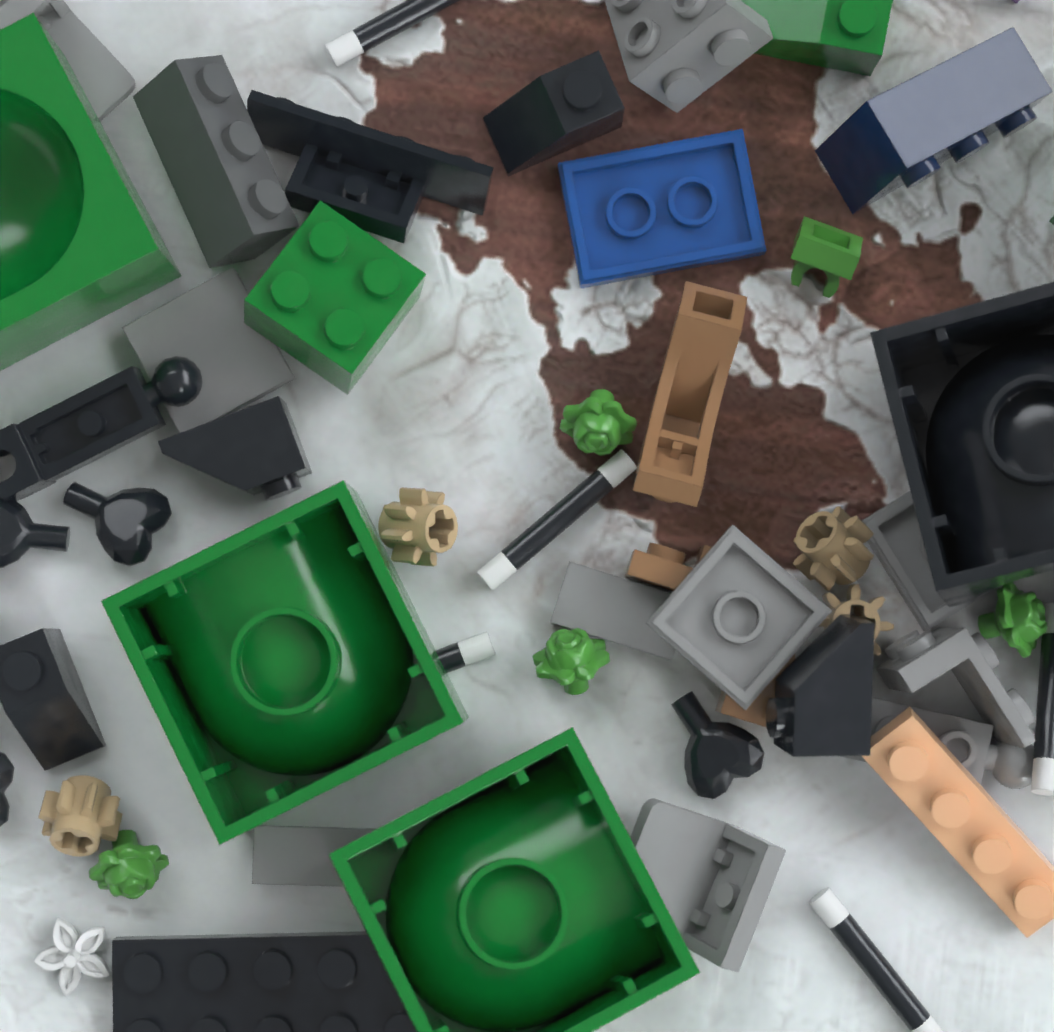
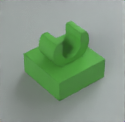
(826, 249)

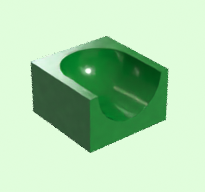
(69, 213)
(284, 660)
(515, 902)

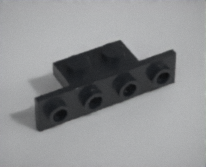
(364, 171)

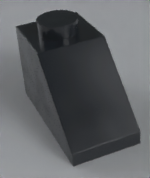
(555, 114)
(247, 449)
(827, 694)
(47, 698)

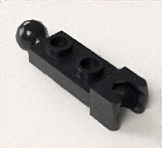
(93, 424)

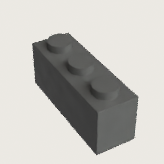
(215, 160)

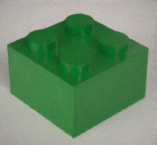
(333, 297)

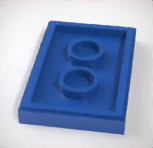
(661, 208)

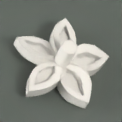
(73, 955)

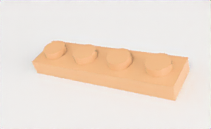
(965, 820)

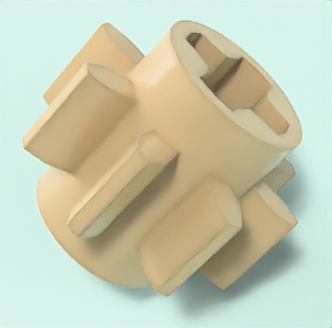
(418, 526)
(833, 548)
(862, 609)
(80, 815)

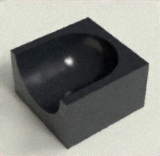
(977, 437)

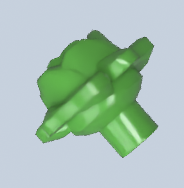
(598, 423)
(1017, 618)
(571, 659)
(128, 867)

